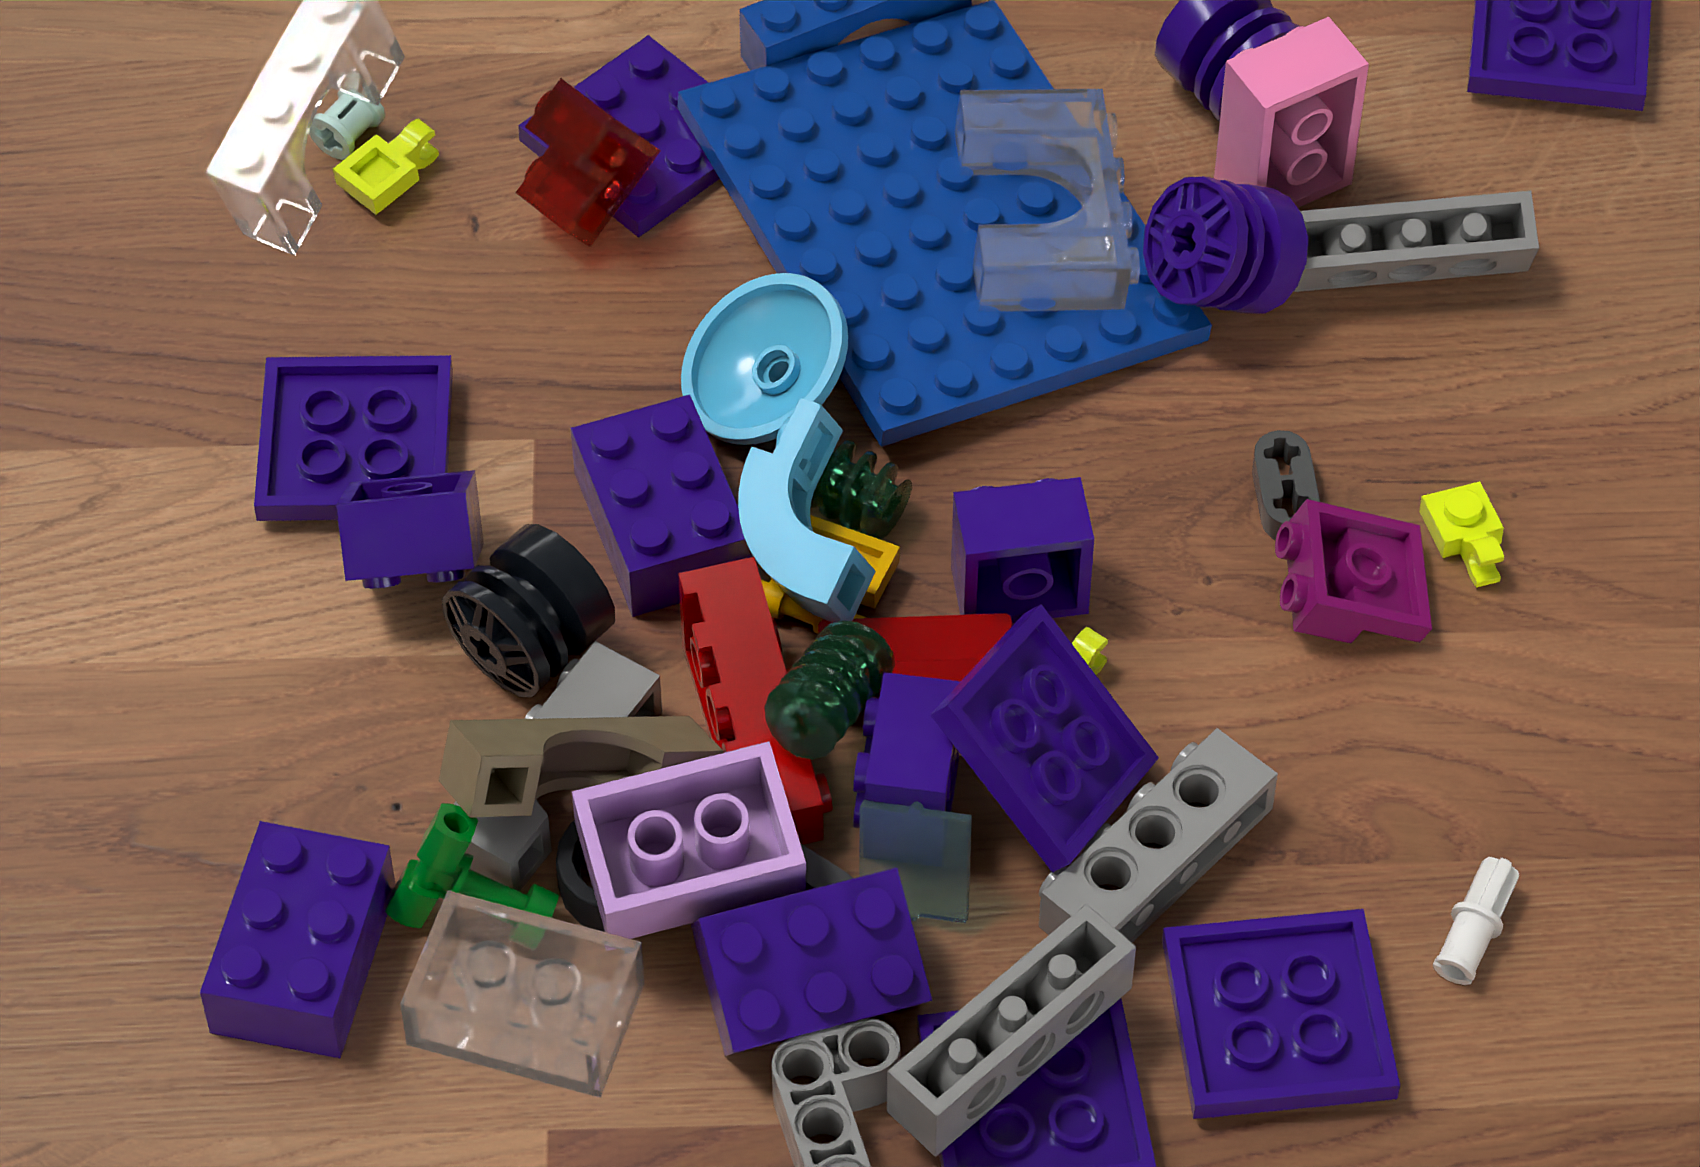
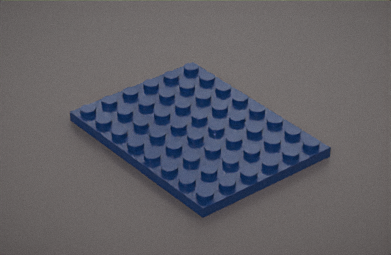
(859, 185)

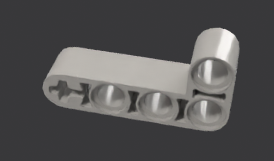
(837, 1092)

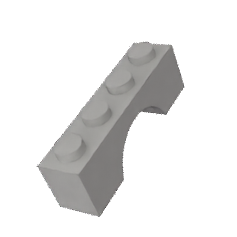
(592, 687)

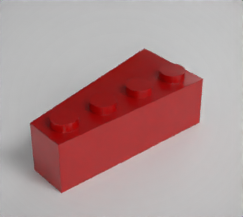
(734, 667)

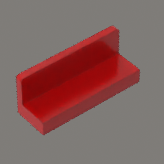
(938, 645)

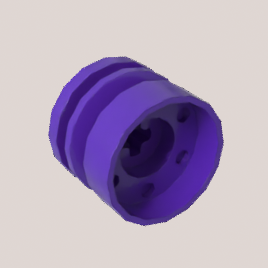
(1206, 33)
(1225, 245)

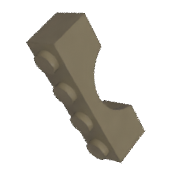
(509, 763)

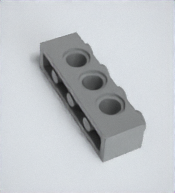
(1419, 240)
(1214, 773)
(1010, 1029)

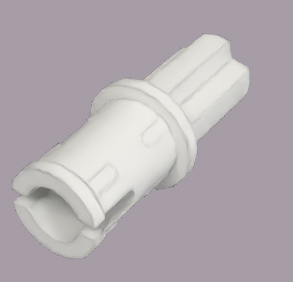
(1476, 921)

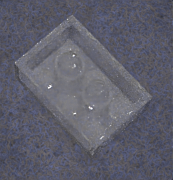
(523, 993)

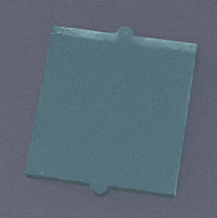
(927, 849)

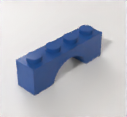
(791, 28)

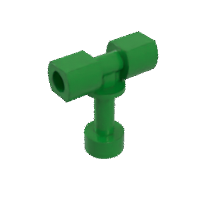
(447, 868)

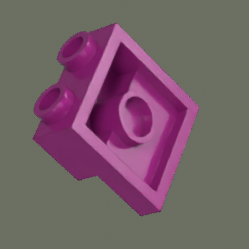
(1353, 574)

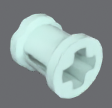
(344, 124)

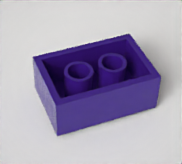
(657, 499)
(298, 939)
(811, 961)

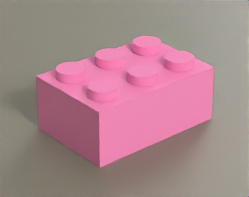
(1293, 113)

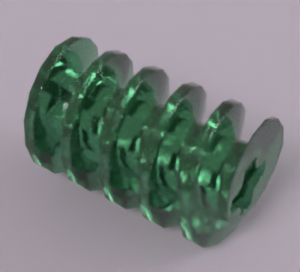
(860, 495)
(828, 688)

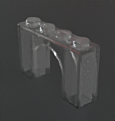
(1068, 141)
(263, 154)

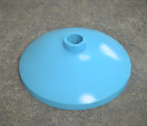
(761, 354)

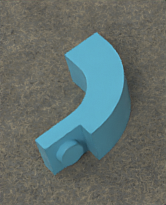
(776, 521)

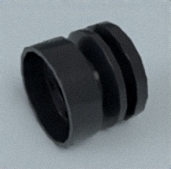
(528, 610)

